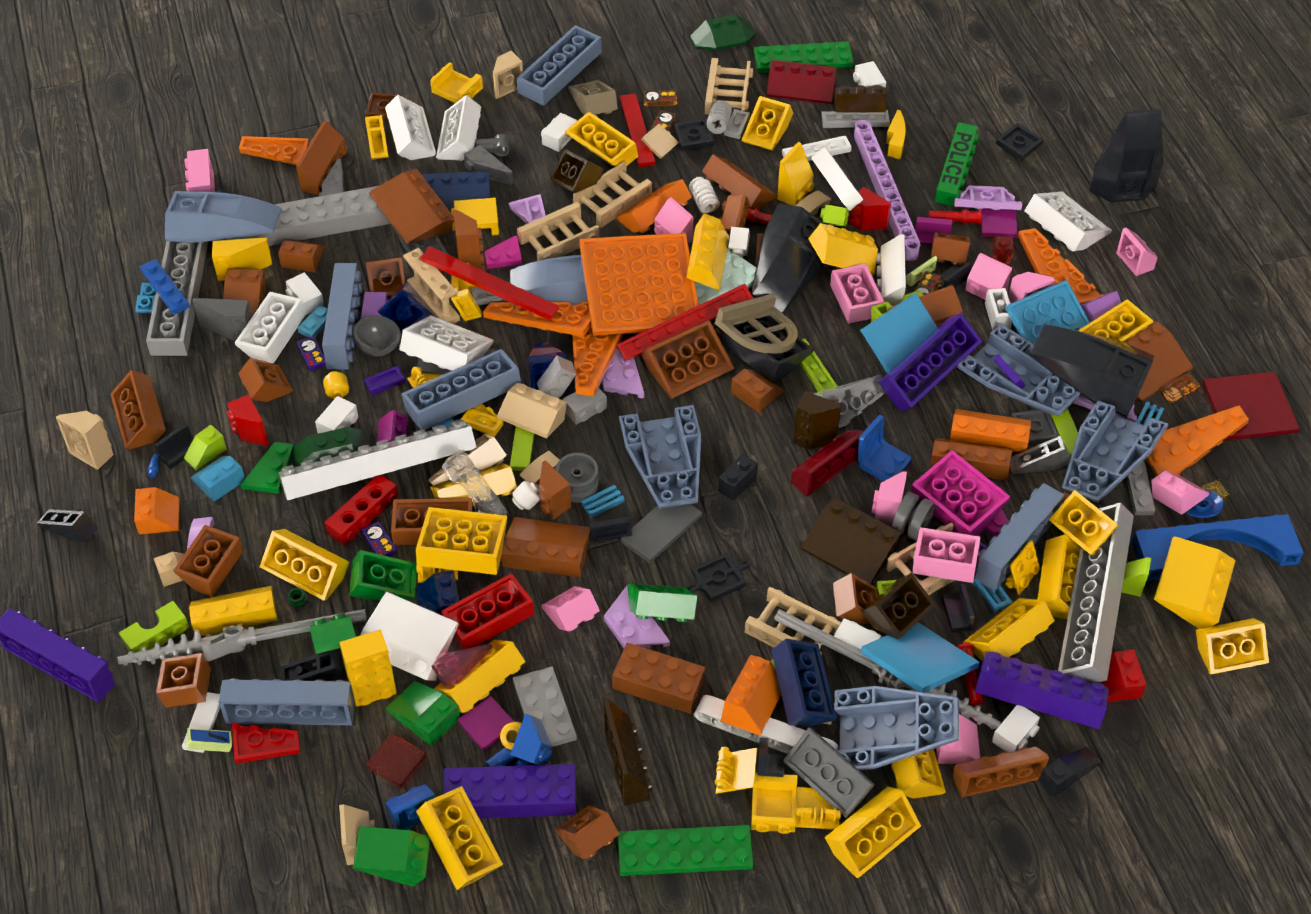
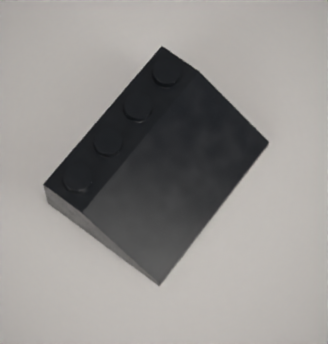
(770, 365)

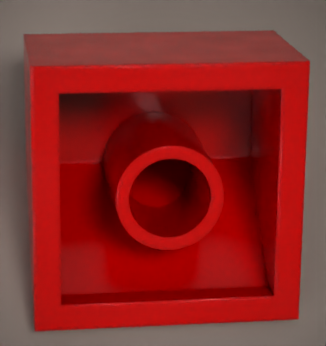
(871, 213)
(246, 421)
(1124, 677)

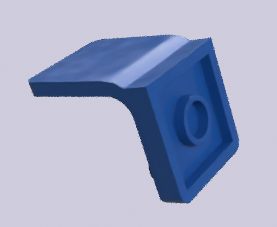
(877, 455)

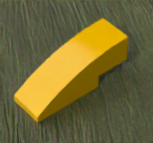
(896, 136)
(376, 137)

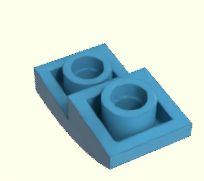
(146, 299)

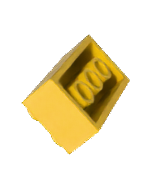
(368, 667)

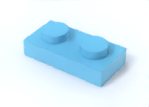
(314, 322)

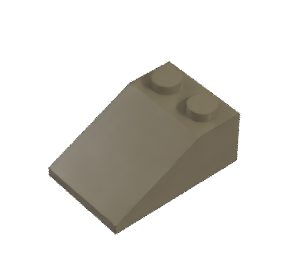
(594, 97)

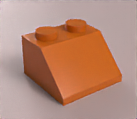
(156, 511)

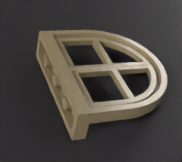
(748, 312)

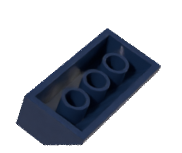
(459, 186)
(803, 683)

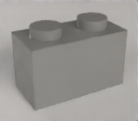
(557, 377)
(582, 407)

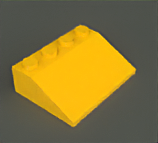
(461, 540)
(1195, 582)

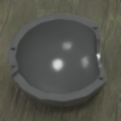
(376, 335)

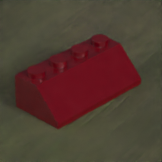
(801, 81)
(826, 463)

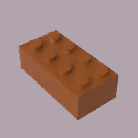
(658, 677)

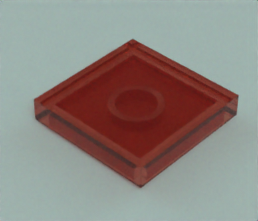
(396, 760)

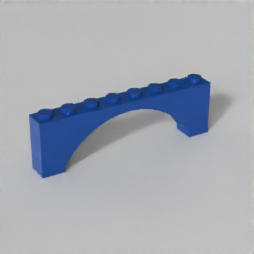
(1269, 534)

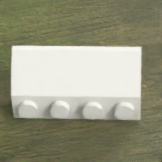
(409, 129)
(459, 129)
(892, 270)
(271, 327)

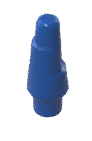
(153, 466)

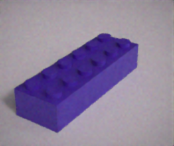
(930, 362)
(55, 655)
(1042, 689)
(516, 789)

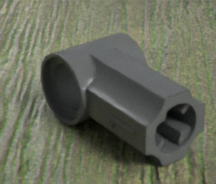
(497, 145)

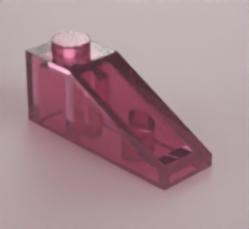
(455, 665)

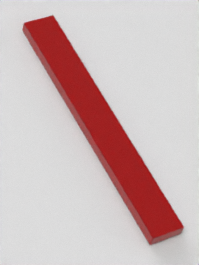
(490, 283)
(707, 311)

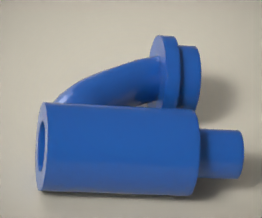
(502, 758)

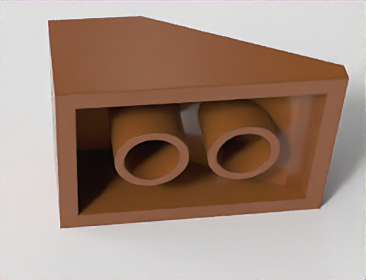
(245, 285)

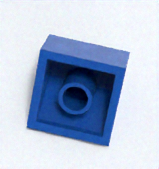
(532, 742)
(403, 808)

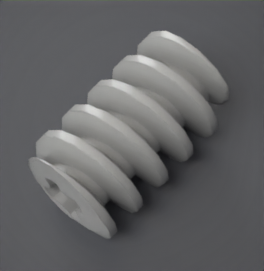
(719, 117)

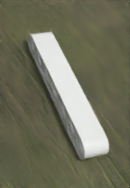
(837, 179)
(779, 734)

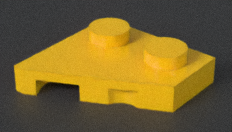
(483, 420)

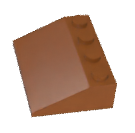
(413, 207)
(1168, 359)
(687, 360)
(545, 547)

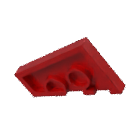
(260, 744)

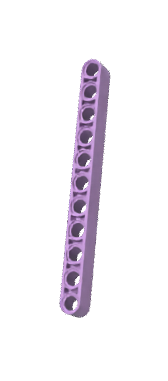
(886, 187)

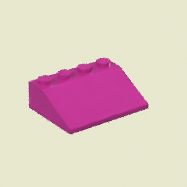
(960, 495)

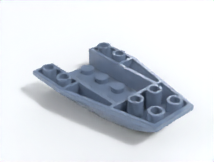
(217, 216)
(553, 279)
(1042, 389)
(1108, 451)
(666, 455)
(893, 724)

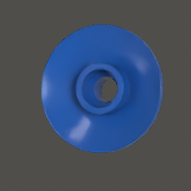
(1207, 507)

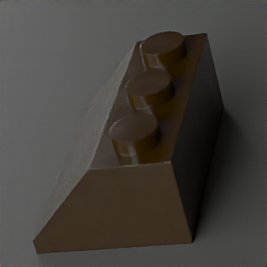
(860, 99)
(576, 172)
(816, 421)
(899, 607)

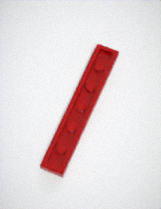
(636, 129)

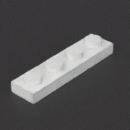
(834, 146)

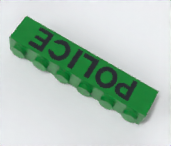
(956, 164)

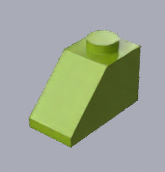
(205, 447)
(1136, 576)

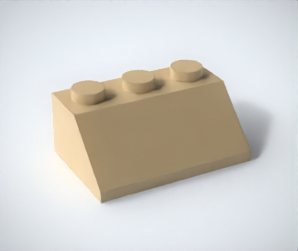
(532, 410)
(86, 437)

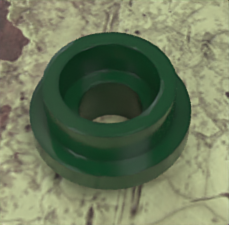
(296, 593)

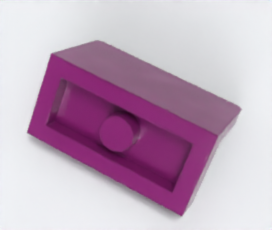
(926, 227)
(391, 426)

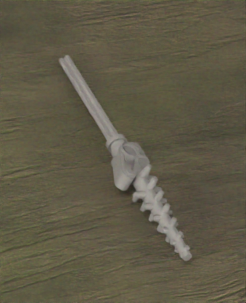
(230, 641)
(884, 676)

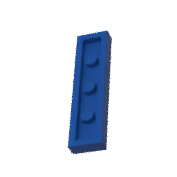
(164, 287)

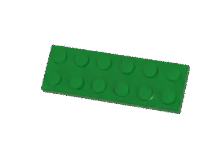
(823, 54)
(685, 850)

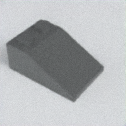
(223, 315)

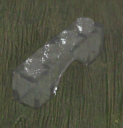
(463, 471)

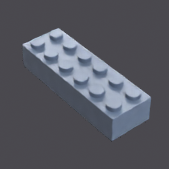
(559, 65)
(342, 316)
(461, 389)
(1024, 526)
(287, 702)

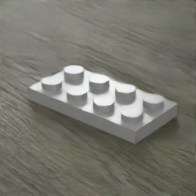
(543, 699)

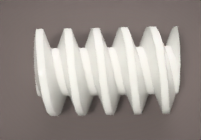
(704, 195)

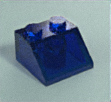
(438, 592)

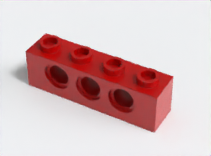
(361, 509)

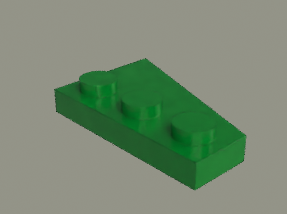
(265, 474)

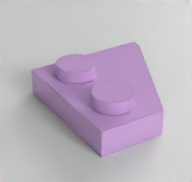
(529, 208)

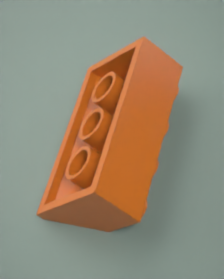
(644, 212)
(991, 430)
(752, 696)

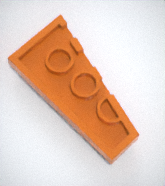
(274, 148)

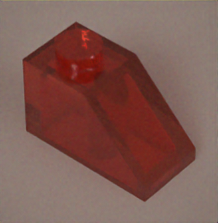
(1002, 248)

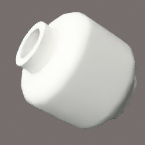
(526, 495)

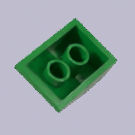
(376, 574)
(329, 633)
(424, 711)
(392, 854)

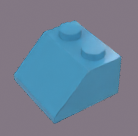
(219, 477)

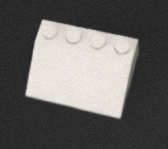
(1066, 220)
(443, 343)
(411, 634)

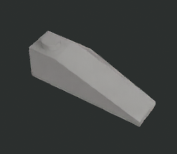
(854, 397)

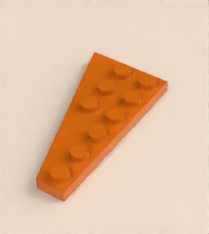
(1191, 441)

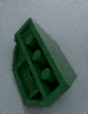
(723, 33)
(330, 443)

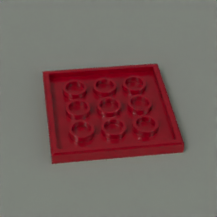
(1260, 399)

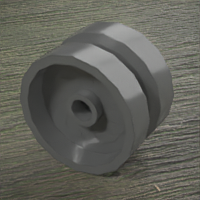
(581, 473)
(913, 515)

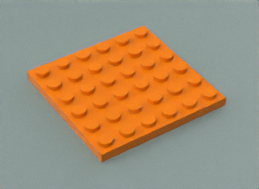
(636, 281)

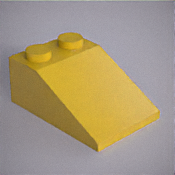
(767, 123)
(794, 176)
(240, 254)
(1083, 522)

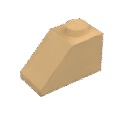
(166, 565)

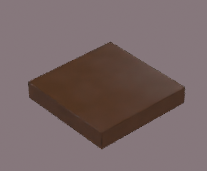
(377, 104)

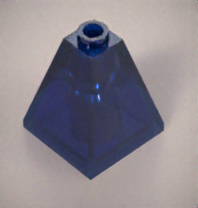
(404, 307)
(540, 359)

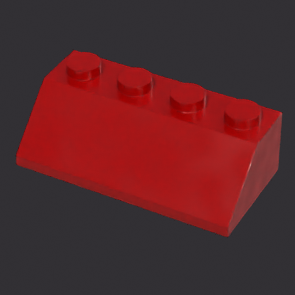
(489, 612)

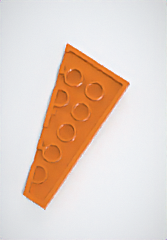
(1049, 263)
(568, 320)
(592, 360)

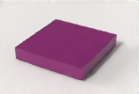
(998, 222)
(485, 723)

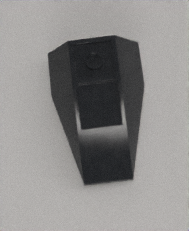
(1131, 159)
(787, 256)
(1094, 365)

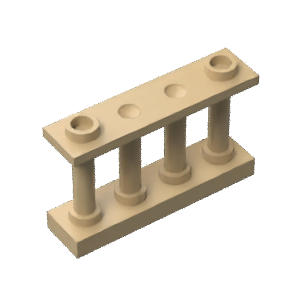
(714, 80)
(616, 206)
(551, 222)
(432, 287)
(898, 559)
(774, 636)

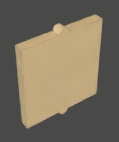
(659, 141)

